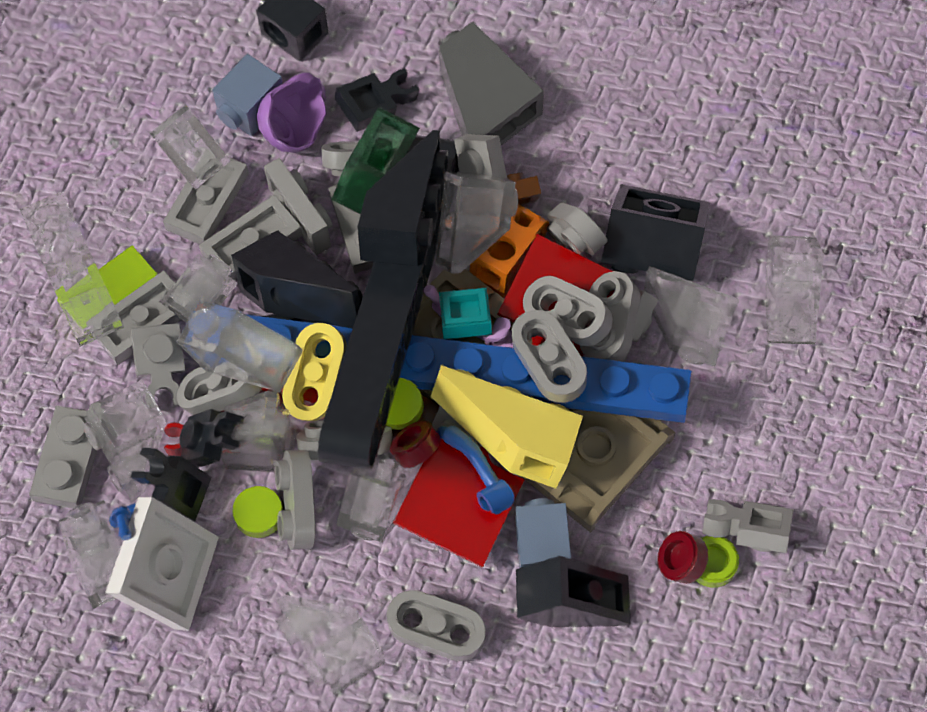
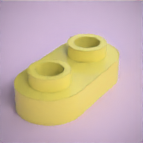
(314, 371)

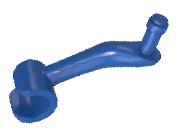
(497, 494)
(120, 518)

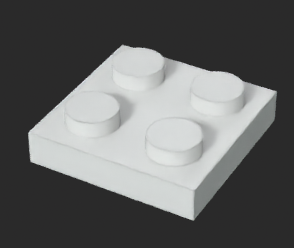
(162, 564)

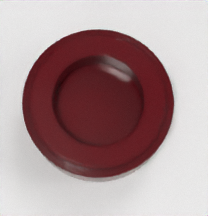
(415, 444)
(682, 557)

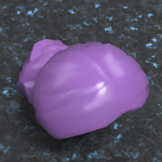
(293, 113)

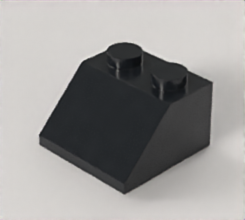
(655, 232)

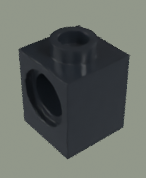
(293, 25)

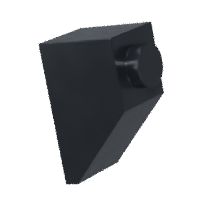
(572, 594)

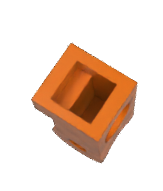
(503, 259)

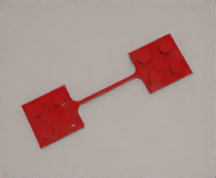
(444, 493)

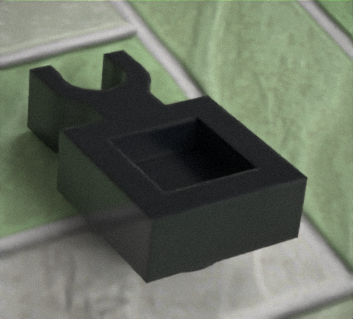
(365, 95)
(207, 434)
(176, 482)

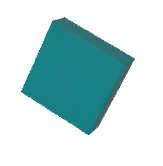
(465, 313)

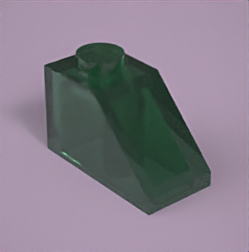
(378, 150)

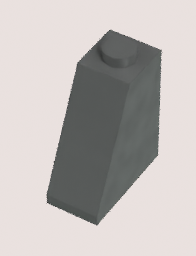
(487, 86)

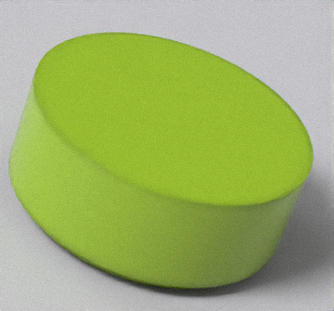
(406, 405)
(257, 511)
(722, 562)

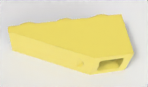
(517, 430)

